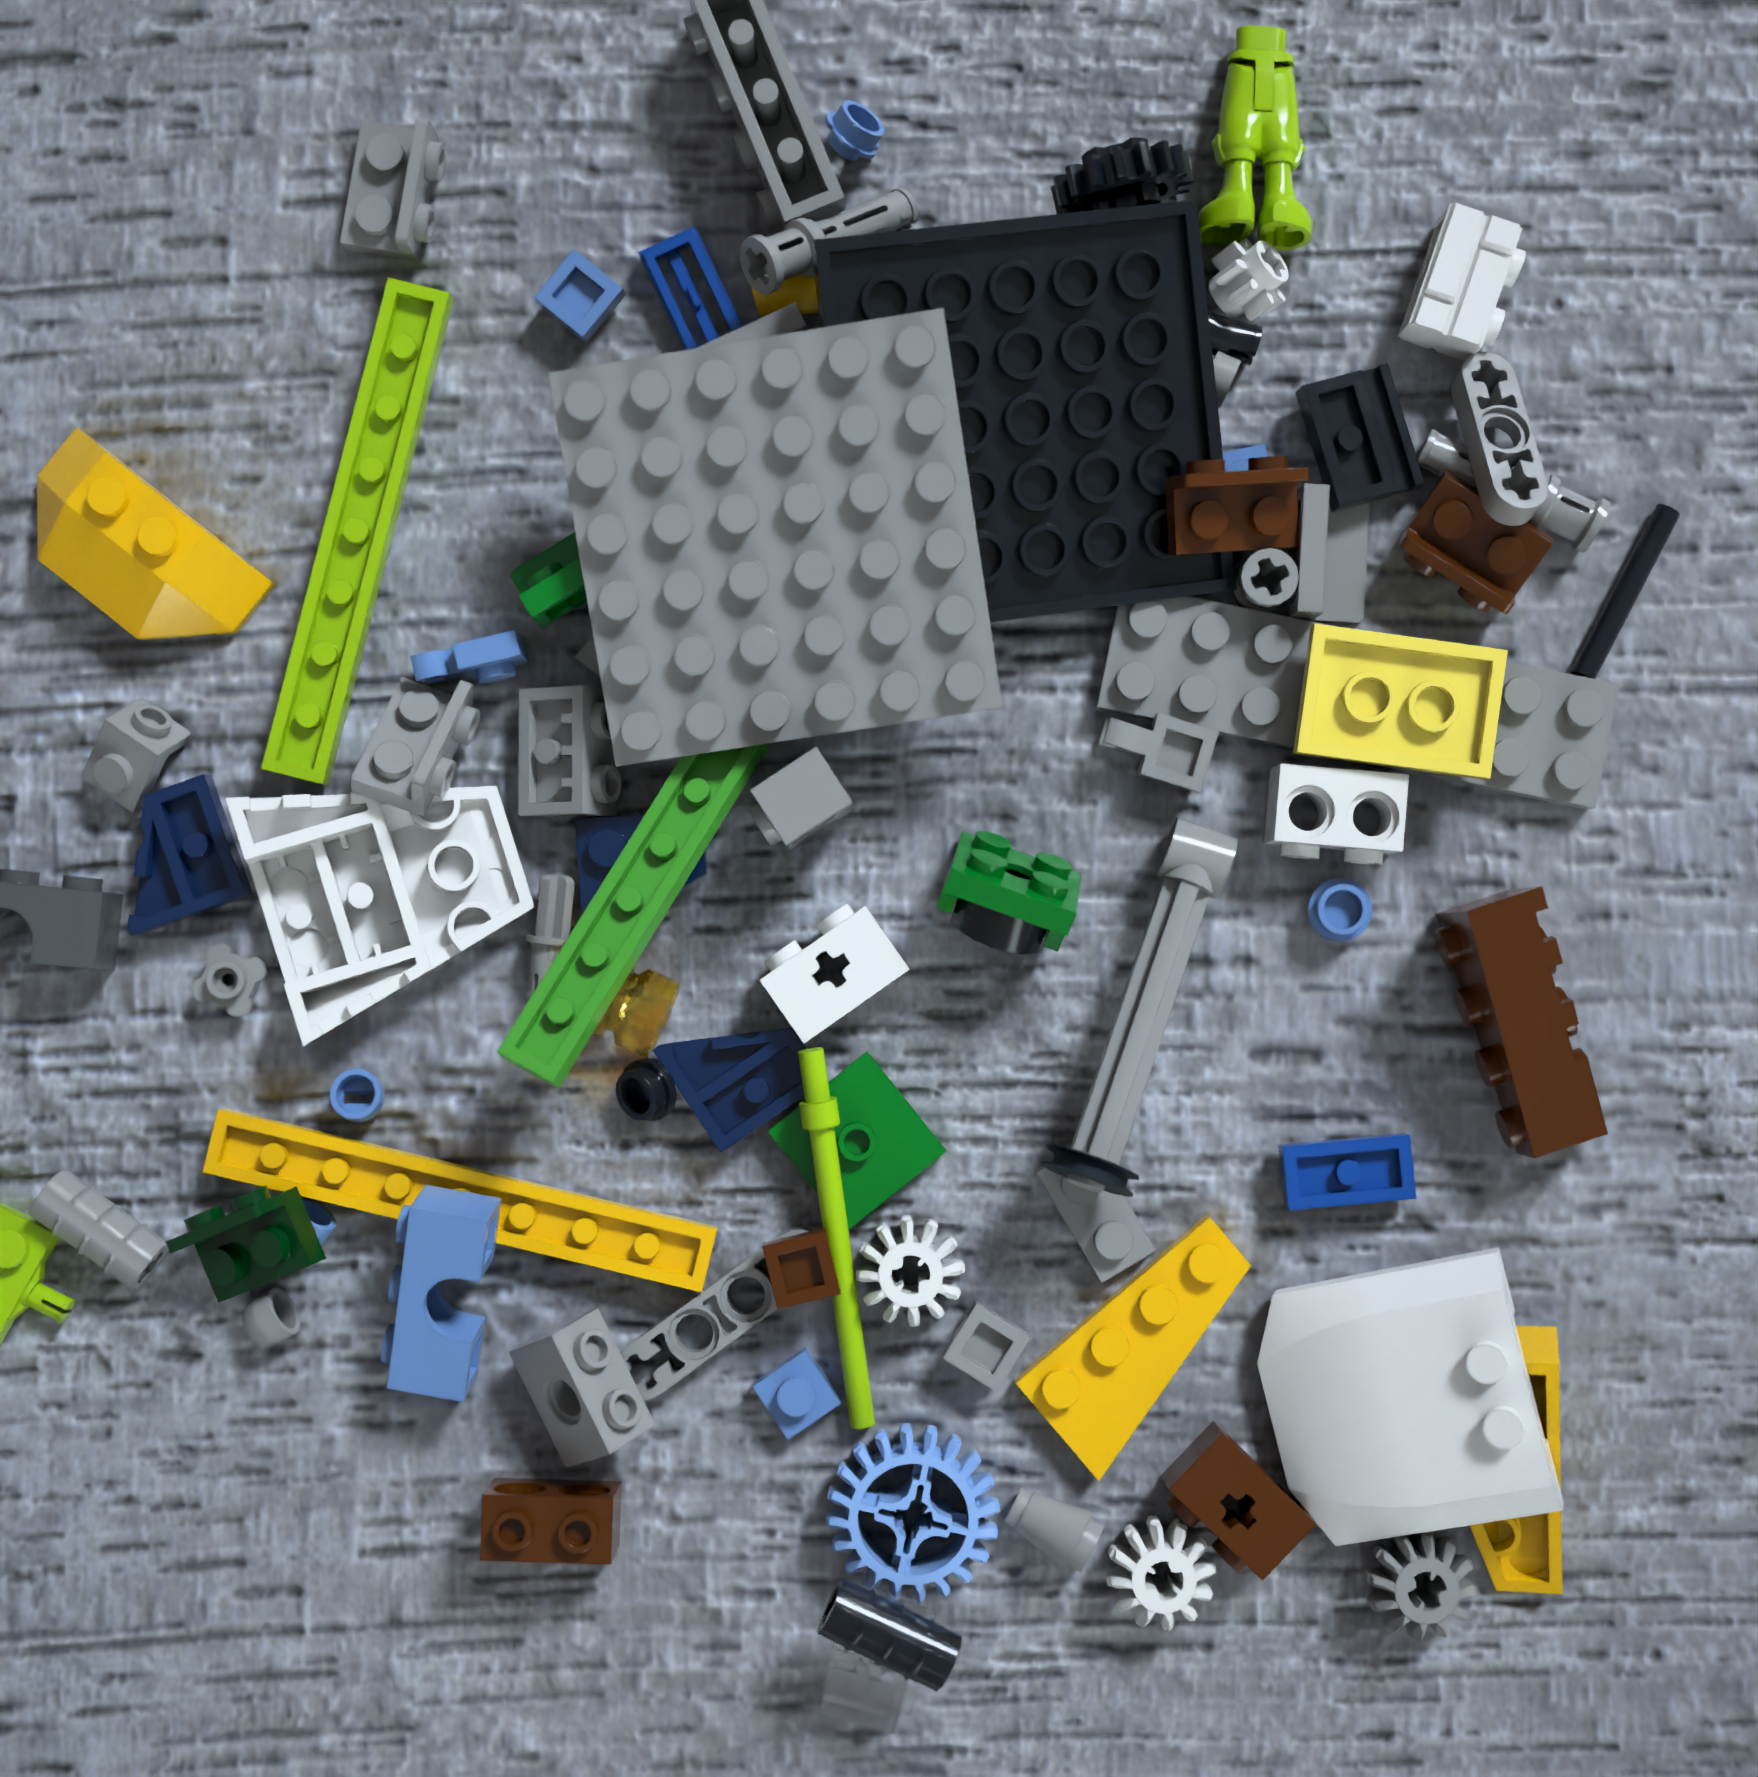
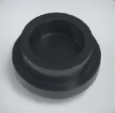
(646, 1090)

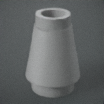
(1055, 1528)

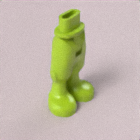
(1263, 125)

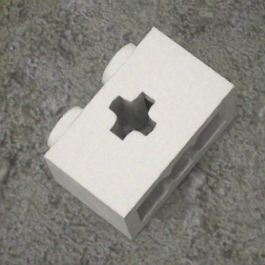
(816, 1006)

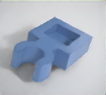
(488, 657)

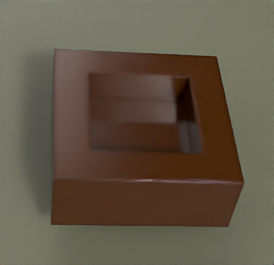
(801, 1268)

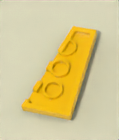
(1126, 1351)

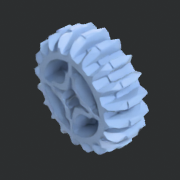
(901, 1566)

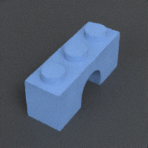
(432, 1344)

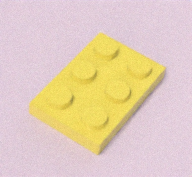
(1400, 701)

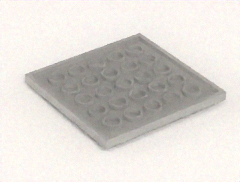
(777, 537)

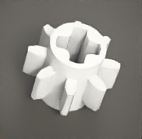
(1248, 279)

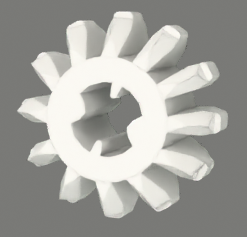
(928, 1282)
(1168, 1596)

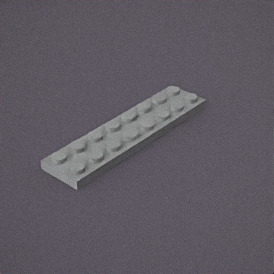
(1246, 674)

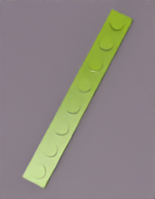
(357, 532)

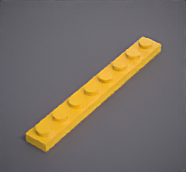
(530, 1213)

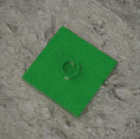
(878, 1138)

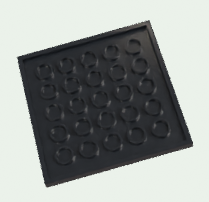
(1073, 387)

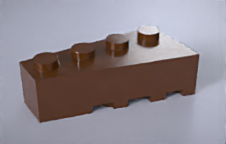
(1521, 1021)

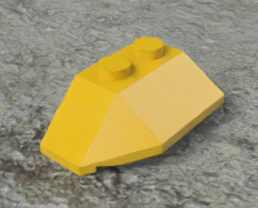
(138, 549)

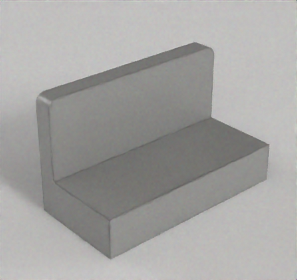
(1329, 559)

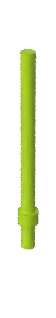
(820, 1116)

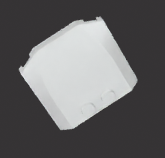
(1406, 1400)

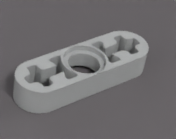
(1490, 463)

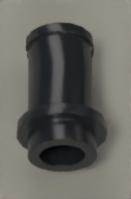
(1234, 337)

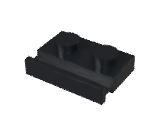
(1359, 437)

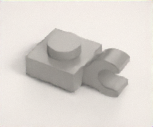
(1169, 752)

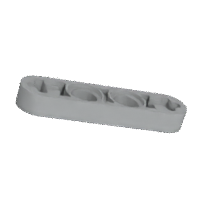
(716, 1307)

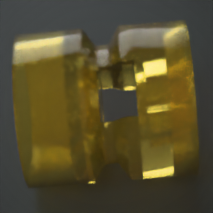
(640, 1011)

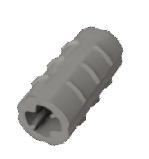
(98, 1229)

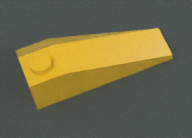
(1527, 1550)

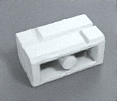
(1462, 282)

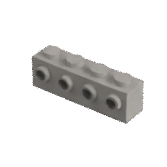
(769, 110)

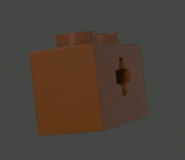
(1267, 1525)

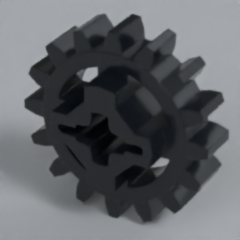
(1123, 177)

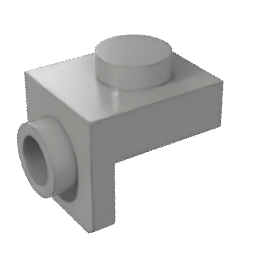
(133, 752)

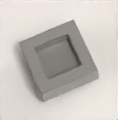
(986, 1346)

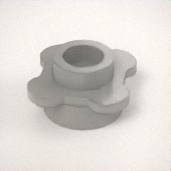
(247, 976)

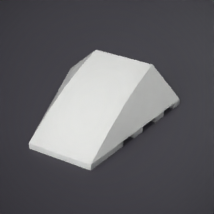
(374, 892)

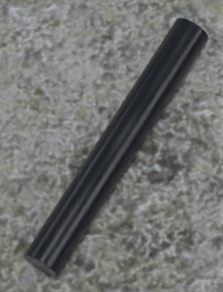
(1625, 591)

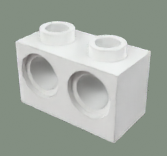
(1335, 797)

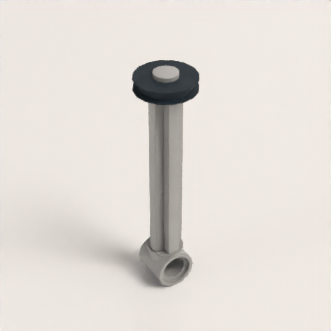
(1190, 872)

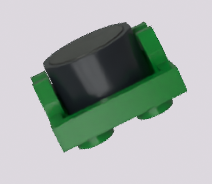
(1008, 895)

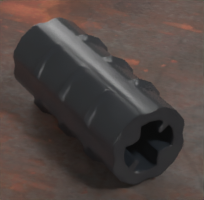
(890, 1634)

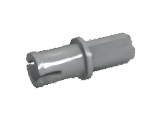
(551, 925)

